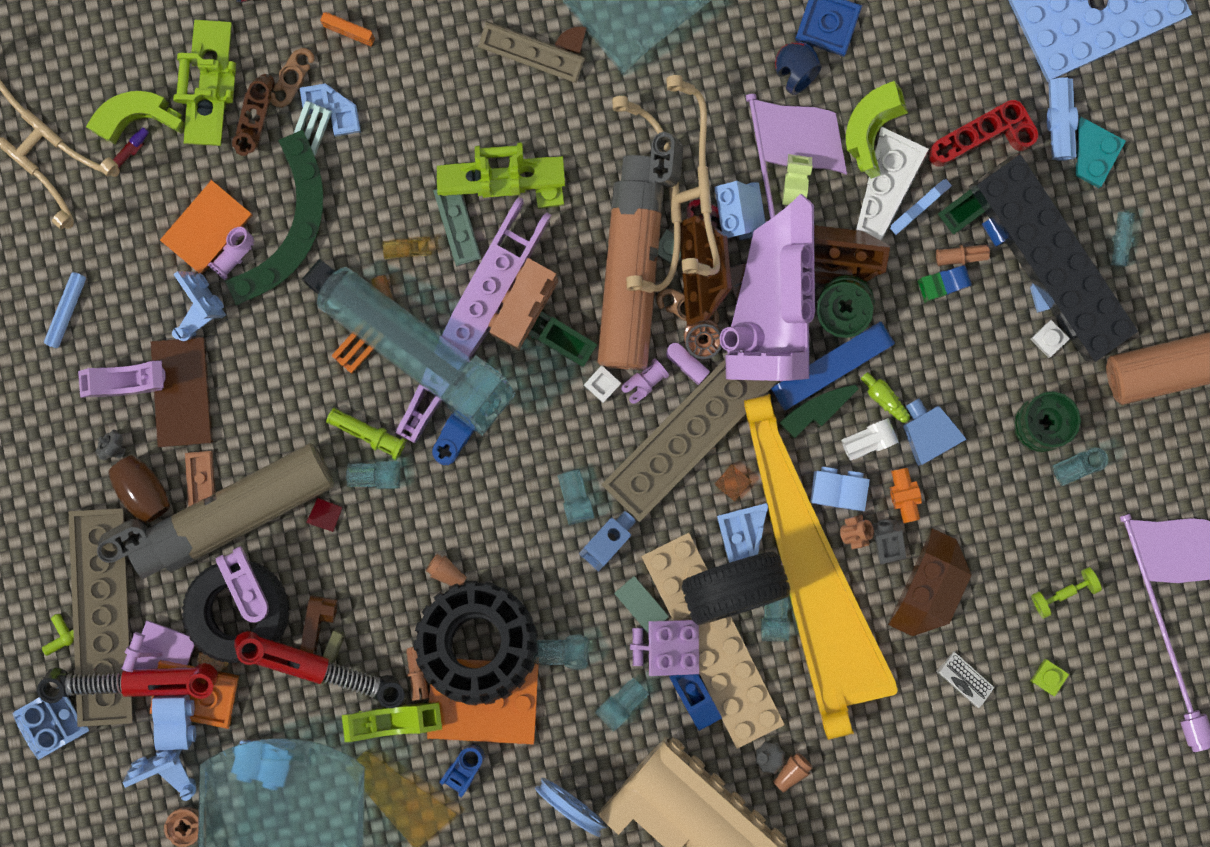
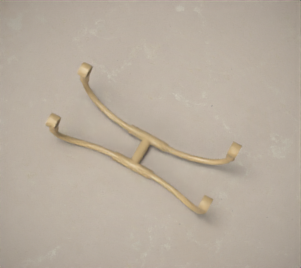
(63, 218)
(689, 265)

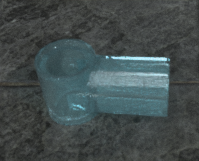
(1078, 466)
(379, 475)
(577, 503)
(775, 624)
(569, 652)
(618, 707)

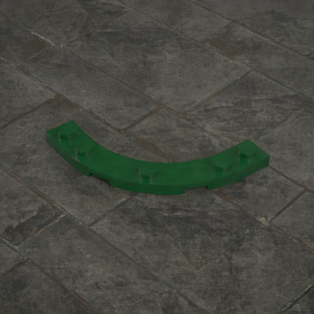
(303, 229)

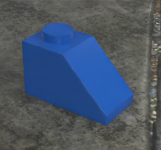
(696, 699)

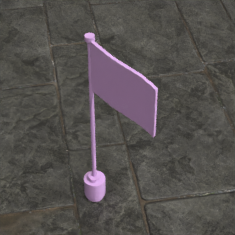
(796, 132)
(1174, 554)

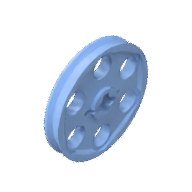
(571, 807)

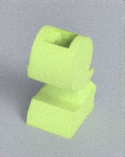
(797, 177)

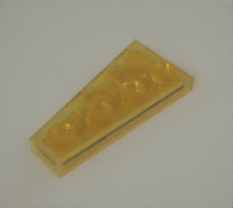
(404, 804)

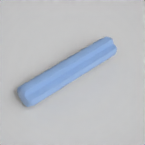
(65, 310)

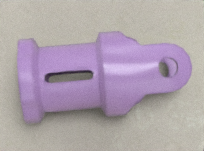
(645, 381)

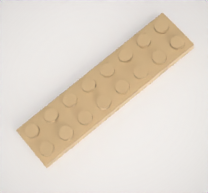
(722, 653)

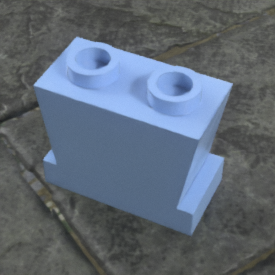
(739, 209)

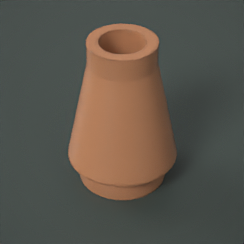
(445, 571)
(794, 771)

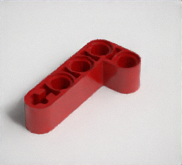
(979, 137)

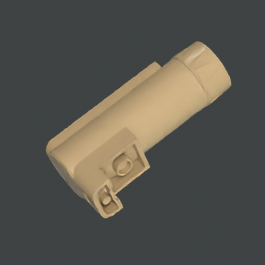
(685, 804)

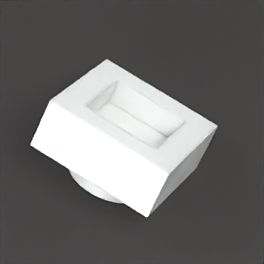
(1049, 338)
(602, 384)

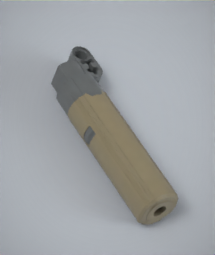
(220, 516)

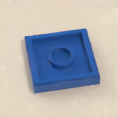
(829, 24)

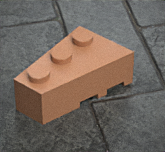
(523, 304)

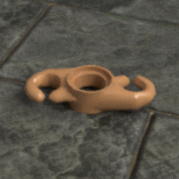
(291, 65)
(678, 300)

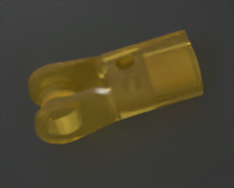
(402, 248)

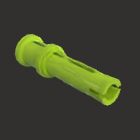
(375, 437)

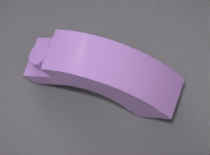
(121, 380)

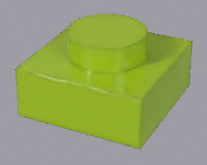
(549, 197)
(1049, 677)

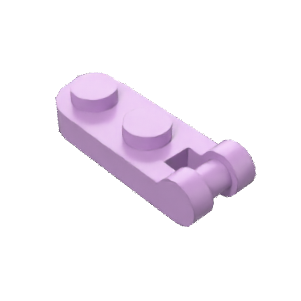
(243, 586)

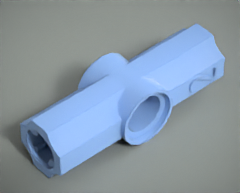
(1062, 119)

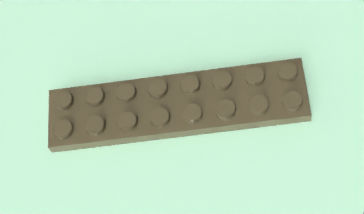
(682, 441)
(99, 614)

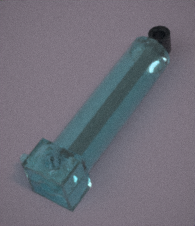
(464, 384)

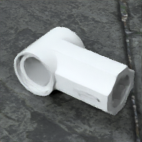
(873, 438)

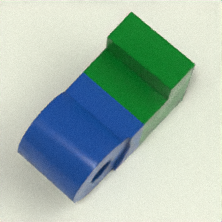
(944, 283)

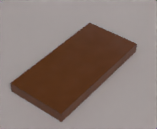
(184, 402)

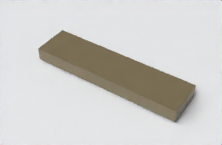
(531, 52)

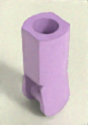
(687, 363)

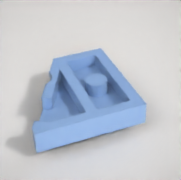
(742, 531)

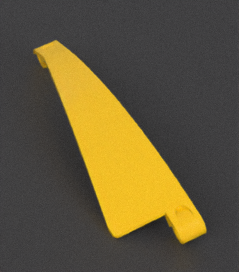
(834, 635)

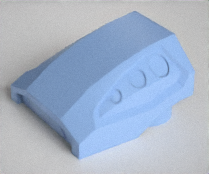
(48, 725)

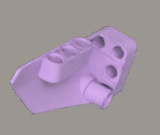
(775, 300)

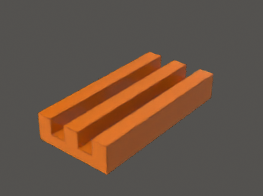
(347, 29)
(344, 361)

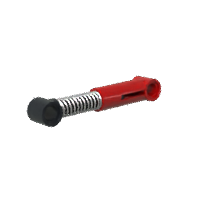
(316, 668)
(130, 684)

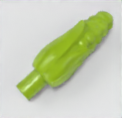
(885, 397)

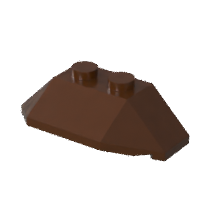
(847, 253)
(702, 292)
(932, 587)

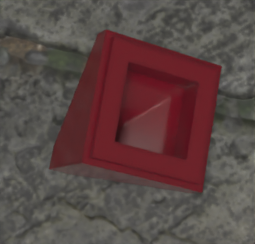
(324, 515)

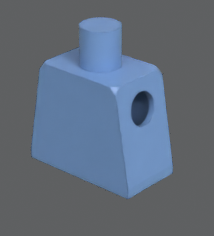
(930, 432)
(601, 548)

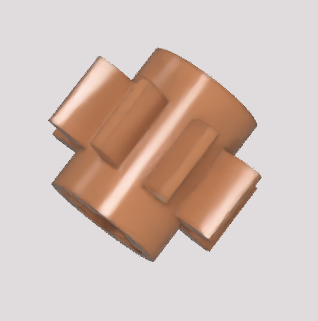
(857, 532)

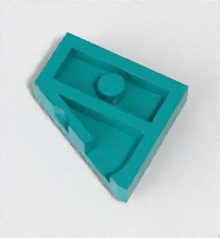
(1096, 152)

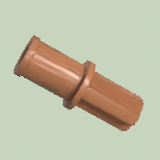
(962, 255)
(416, 676)

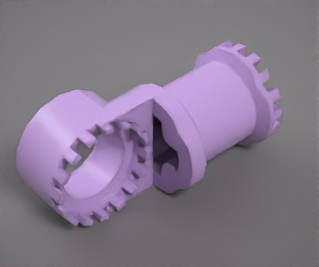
(232, 253)

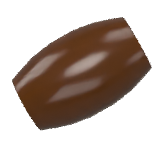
(139, 489)

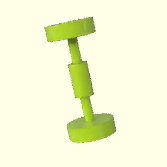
(1090, 581)

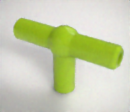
(66, 636)

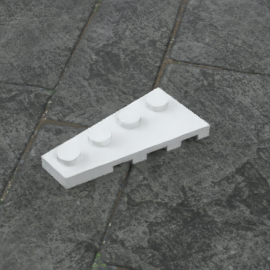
(898, 164)

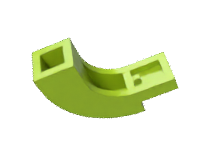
(127, 107)
(866, 120)
(387, 721)

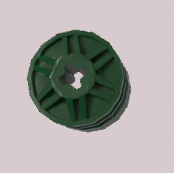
(846, 321)
(1054, 409)

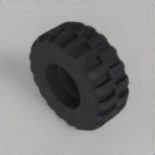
(445, 617)

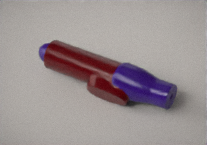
(131, 147)

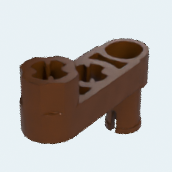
(256, 99)
(318, 610)

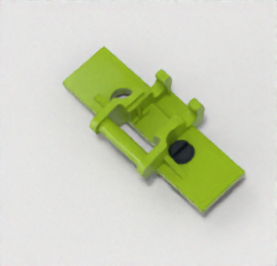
(216, 83)
(498, 182)

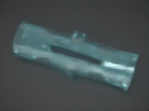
(1123, 239)

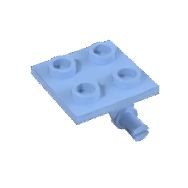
(204, 306)
(168, 766)

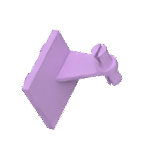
(157, 644)
(671, 647)

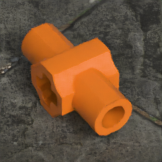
(905, 495)

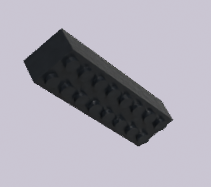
(1053, 258)

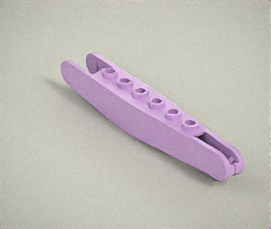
(477, 306)

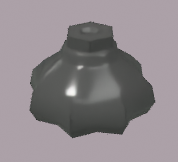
(110, 446)
(770, 757)

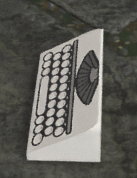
(965, 679)

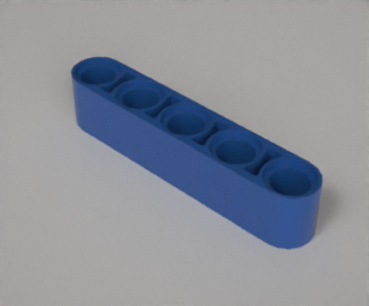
(834, 365)

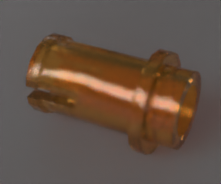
(382, 284)

